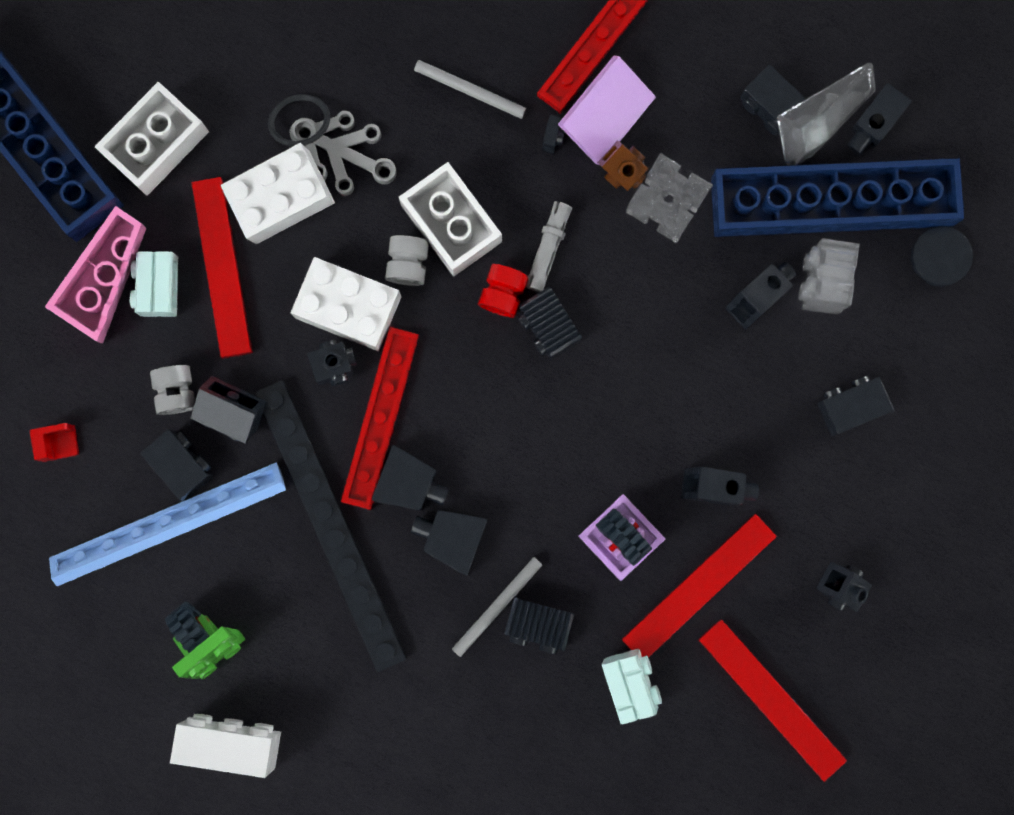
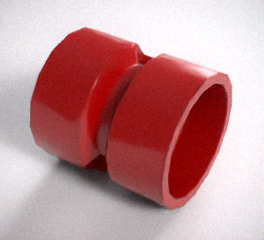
(503, 289)

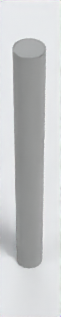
(470, 89)
(497, 606)

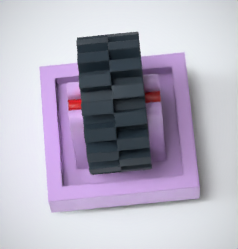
(621, 537)

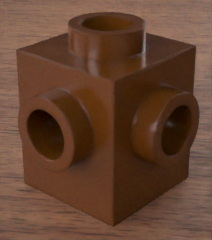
(616, 159)

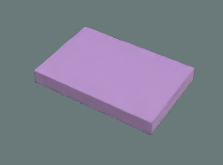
(607, 109)

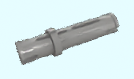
(551, 238)

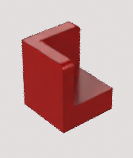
(54, 442)

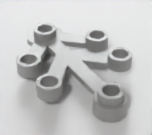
(339, 149)

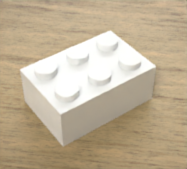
(152, 138)
(277, 194)
(450, 219)
(346, 304)
(226, 746)

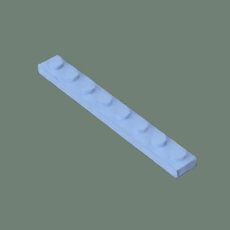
(166, 524)

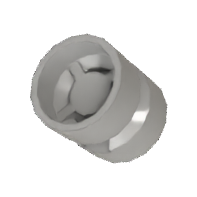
(407, 259)
(172, 379)

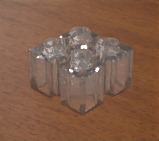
(664, 181)
(830, 276)

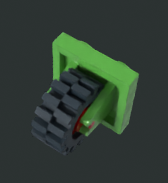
(200, 642)

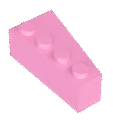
(97, 279)

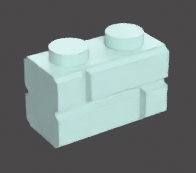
(155, 284)
(631, 686)

